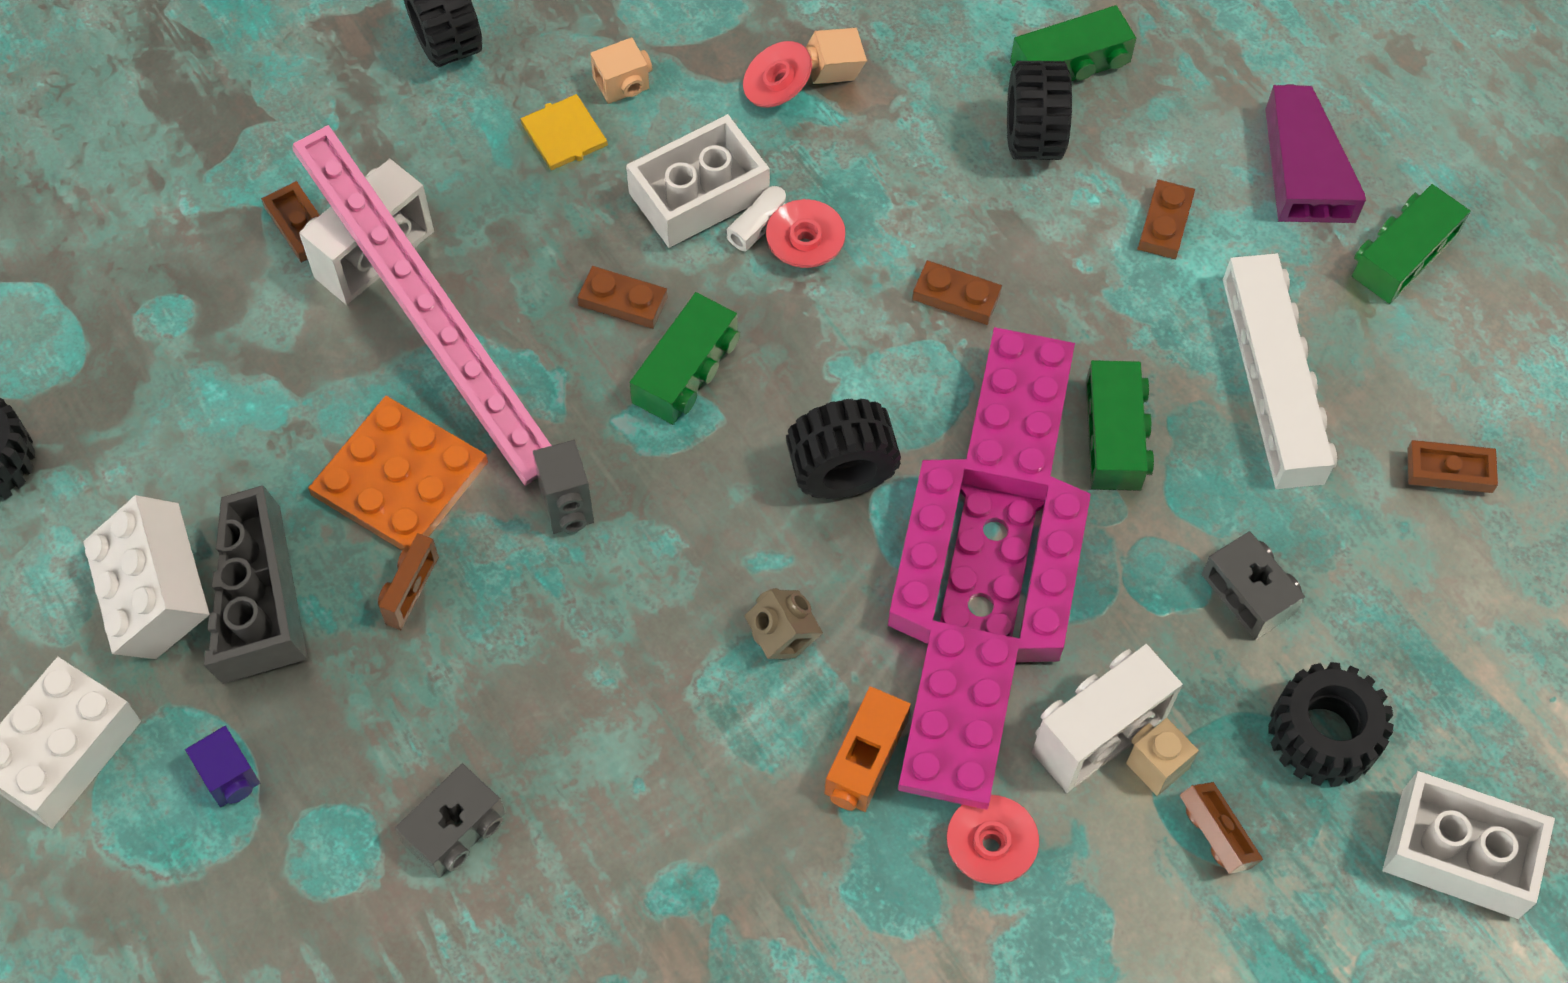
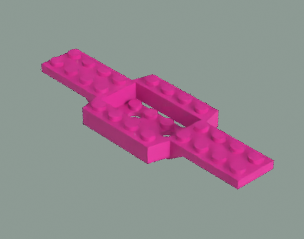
(1003, 481)

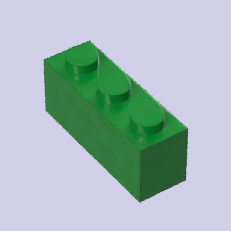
(1085, 43)
(1409, 242)
(685, 358)
(1118, 425)

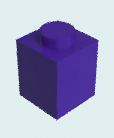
(223, 767)

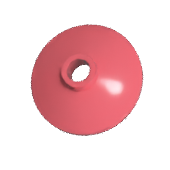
(777, 74)
(808, 221)
(1003, 822)

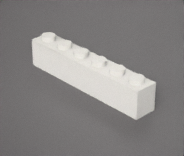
(1279, 372)

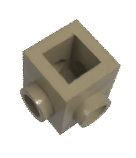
(783, 623)

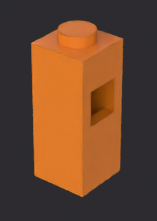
(866, 750)

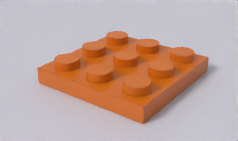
(398, 474)

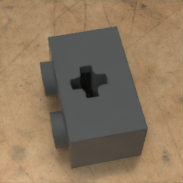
(564, 487)
(1253, 584)
(457, 798)

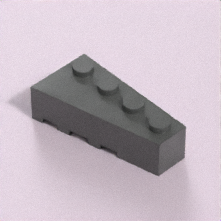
(255, 597)

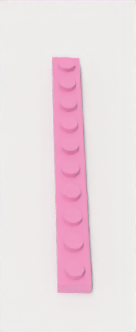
(423, 300)

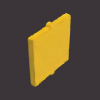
(564, 132)

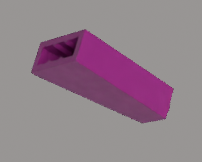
(1308, 161)

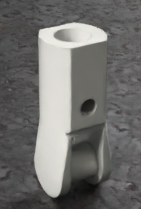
(753, 222)

